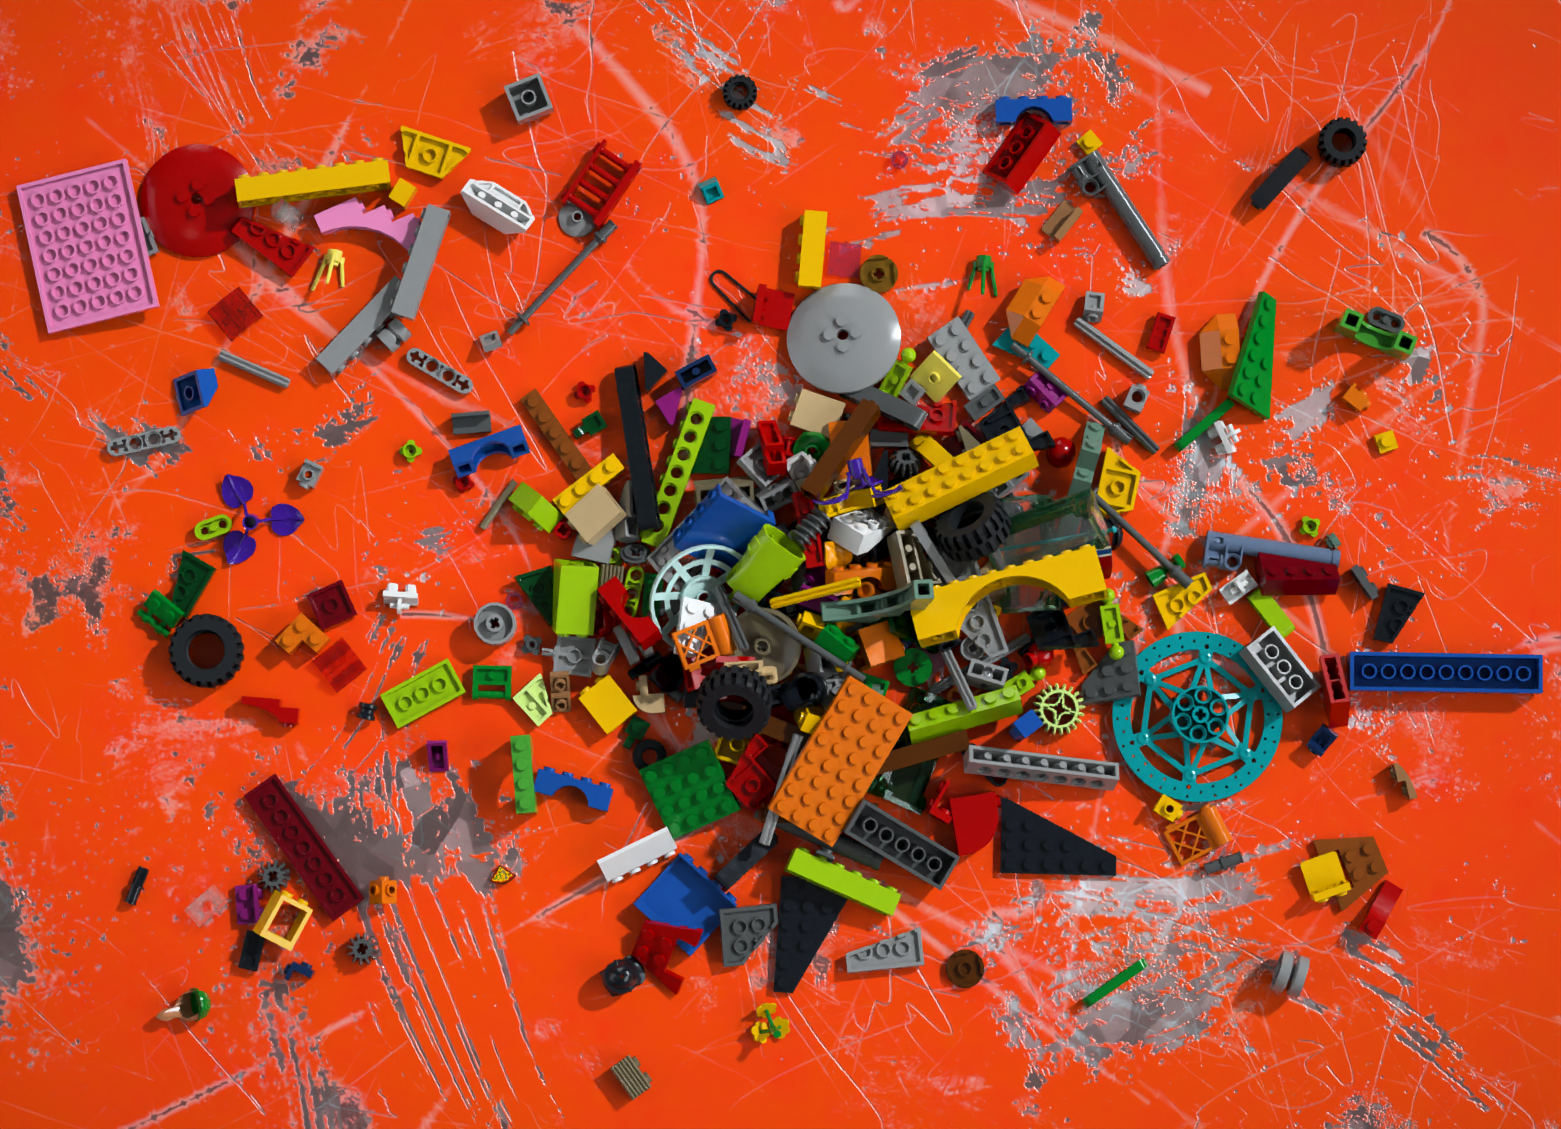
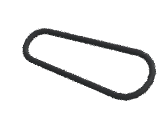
(721, 271)

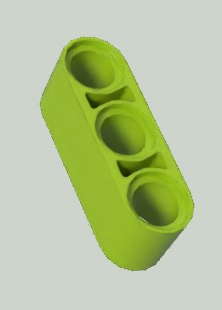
(636, 585)
(1271, 613)

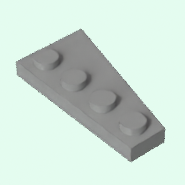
(892, 953)

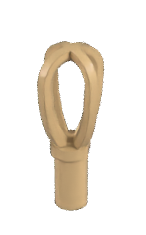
(854, 483)

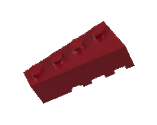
(1294, 576)

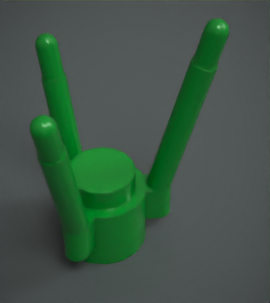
(983, 264)

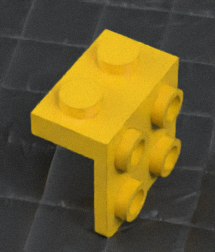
(1324, 877)

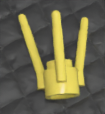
(333, 259)

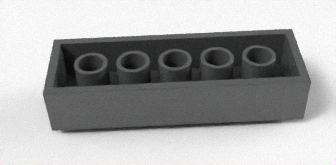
(901, 844)

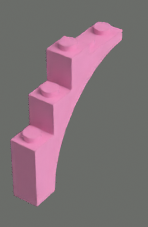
(350, 216)

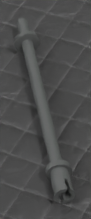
(599, 238)
(1113, 428)
(1174, 570)
(751, 606)

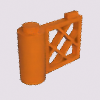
(719, 639)
(1212, 827)

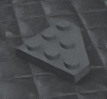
(1113, 678)
(744, 930)

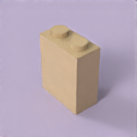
(814, 412)
(595, 515)

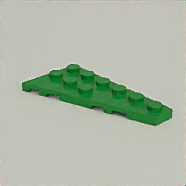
(1253, 371)

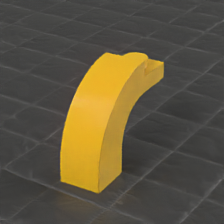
(929, 449)
(856, 500)

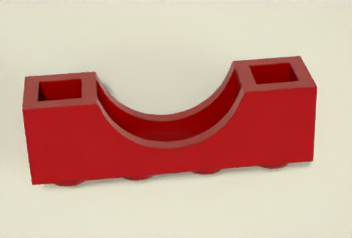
(642, 629)

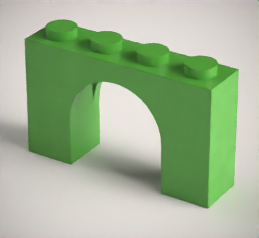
(1394, 344)
(523, 774)

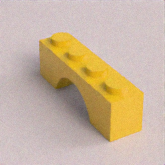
(600, 474)

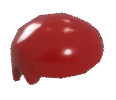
(1062, 454)
(603, 622)

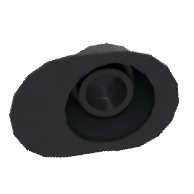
(669, 673)

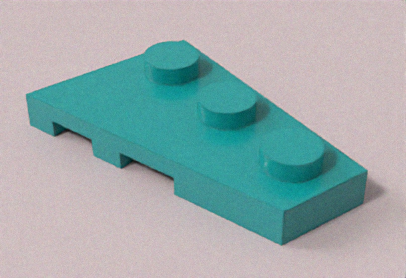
(1041, 350)

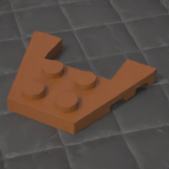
(1089, 617)
(1361, 861)

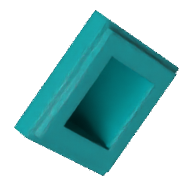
(711, 190)

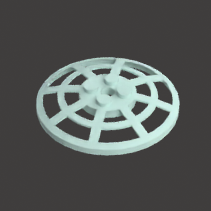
(694, 585)

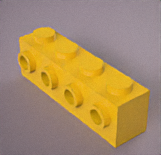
(812, 249)

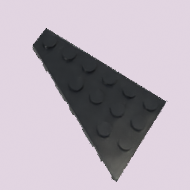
(1041, 847)
(803, 924)

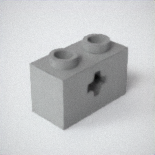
(776, 494)
(986, 675)

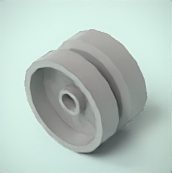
(495, 612)
(629, 647)
(1290, 974)

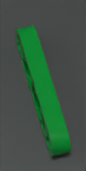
(1203, 425)
(1115, 982)

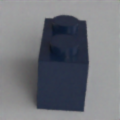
(696, 372)

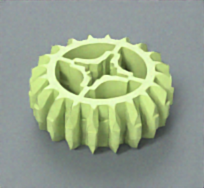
(1075, 713)

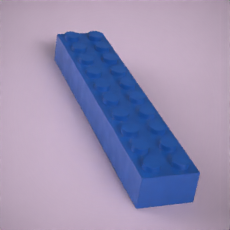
(1445, 673)

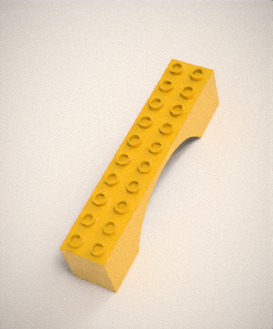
(1071, 576)

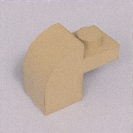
(648, 702)

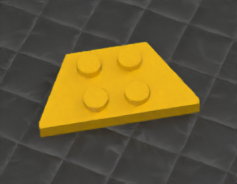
(431, 154)
(1118, 483)

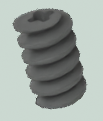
(810, 527)

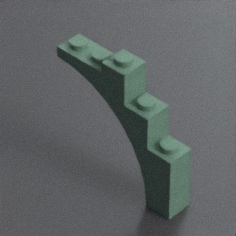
(1087, 458)
(913, 596)

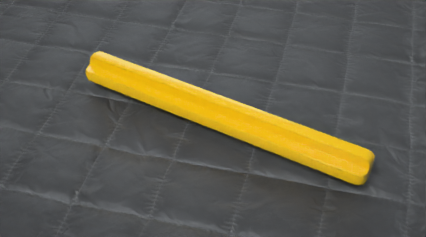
(815, 592)

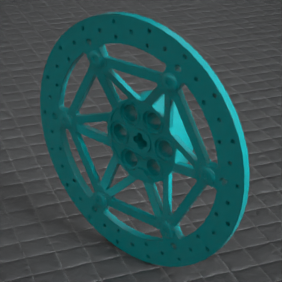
(1190, 771)

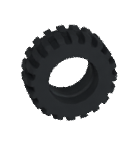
(973, 528)
(180, 651)
(738, 682)

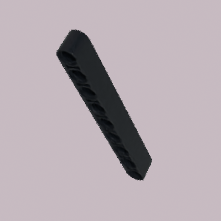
(637, 448)

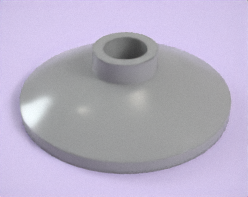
(574, 227)

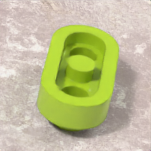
(213, 527)

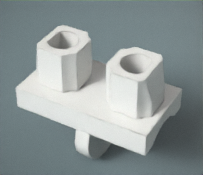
(1227, 445)
(1238, 587)
(400, 600)

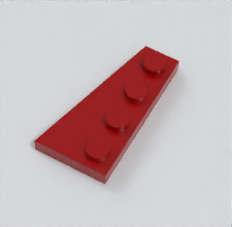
(280, 250)
(939, 421)

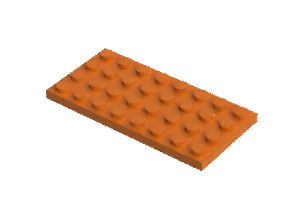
(840, 760)

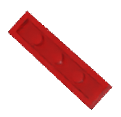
(814, 553)

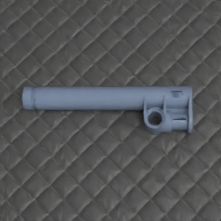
(1222, 546)

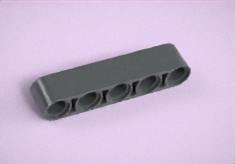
(891, 407)

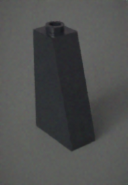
(1280, 178)
(744, 861)

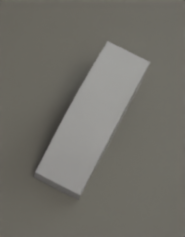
(628, 529)

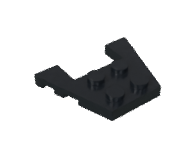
(1004, 419)
(1053, 631)

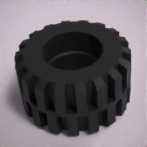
(1353, 131)

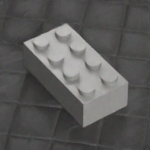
(1280, 669)

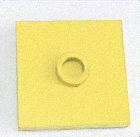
(935, 376)

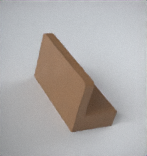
(1061, 221)

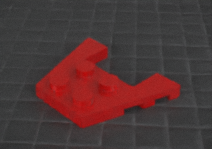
(749, 779)
(656, 947)

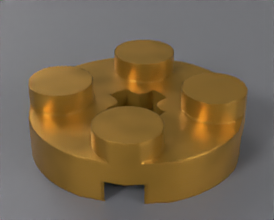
(885, 265)

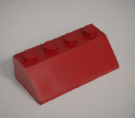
(1021, 152)

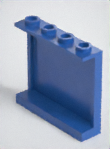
(720, 522)
(685, 898)

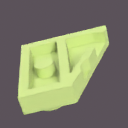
(534, 700)

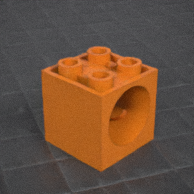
(876, 646)

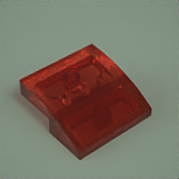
(235, 314)
(339, 664)

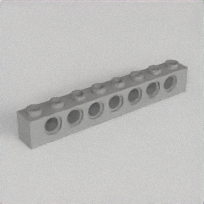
(1041, 767)

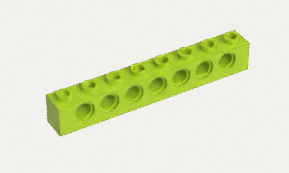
(705, 411)

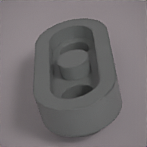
(1385, 320)

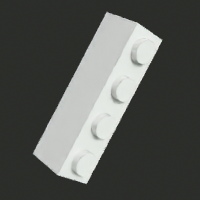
(637, 854)

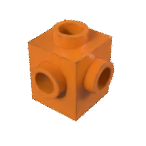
(383, 891)

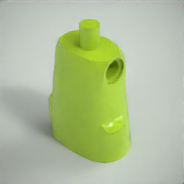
(767, 561)

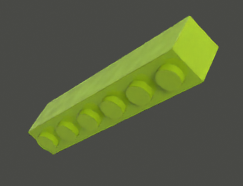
(956, 716)
(842, 882)

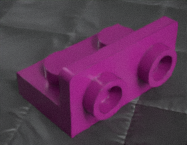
(1044, 392)
(248, 903)

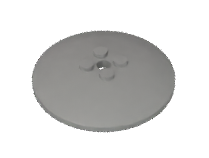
(848, 363)

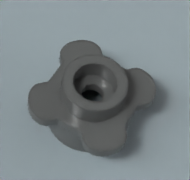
(527, 641)

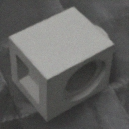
(1136, 407)

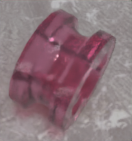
(905, 160)
(508, 601)

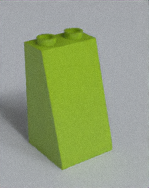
(574, 597)

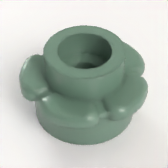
(1332, 541)

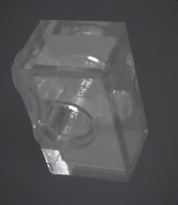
(286, 215)
(196, 908)

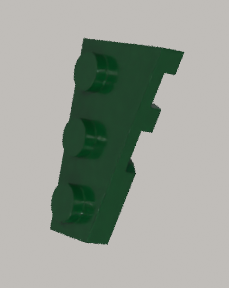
(715, 450)
(191, 582)
(539, 590)
(904, 628)

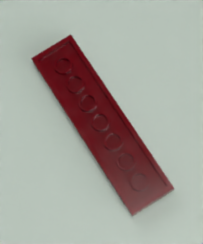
(304, 847)

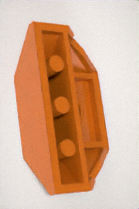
(1032, 307)
(1220, 349)

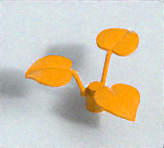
(838, 556)

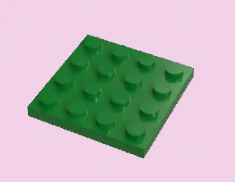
(689, 789)

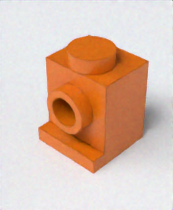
(1356, 399)

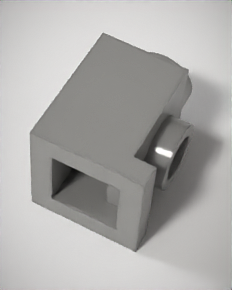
(316, 470)

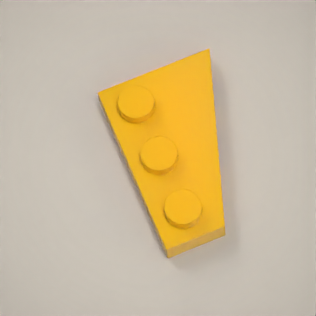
(1177, 601)

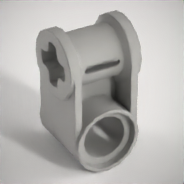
(605, 653)

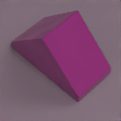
(669, 405)
(438, 755)

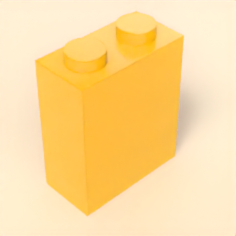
(607, 703)

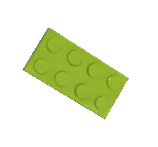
(423, 693)

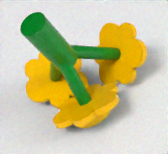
(777, 1027)

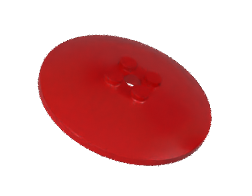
(168, 205)

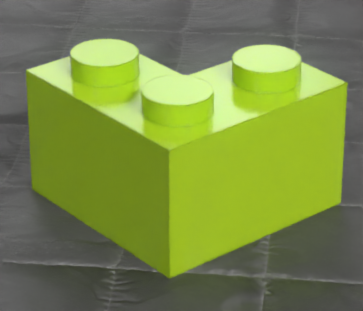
(535, 508)

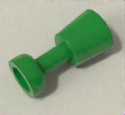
(1158, 574)

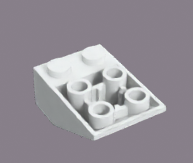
(859, 530)

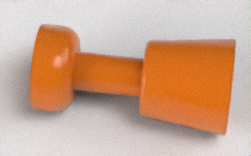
(869, 590)

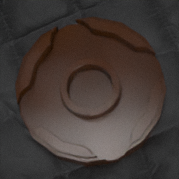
(965, 968)

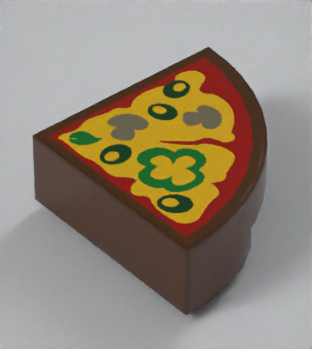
(502, 876)

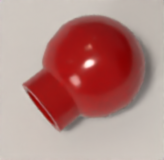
(1037, 658)

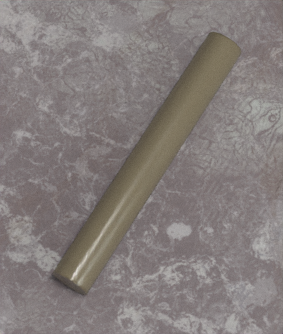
(499, 503)

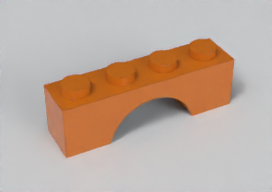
(881, 575)

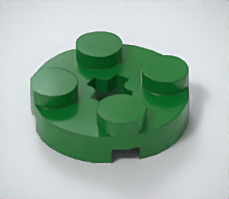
(809, 440)
(919, 676)

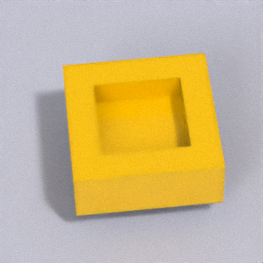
(1089, 142)
(1386, 442)

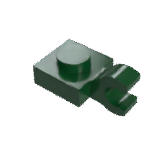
(592, 424)
(636, 729)

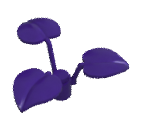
(858, 471)
(239, 546)

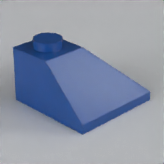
(195, 390)

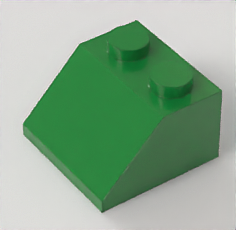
(837, 643)

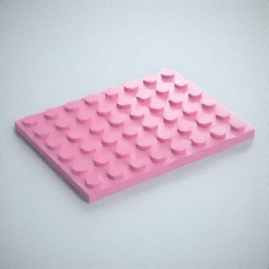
(87, 246)

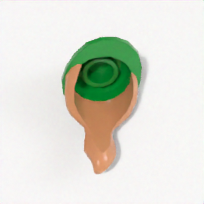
(189, 1007)

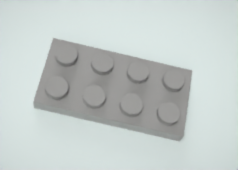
(965, 356)

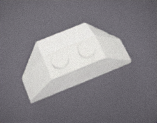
(497, 206)

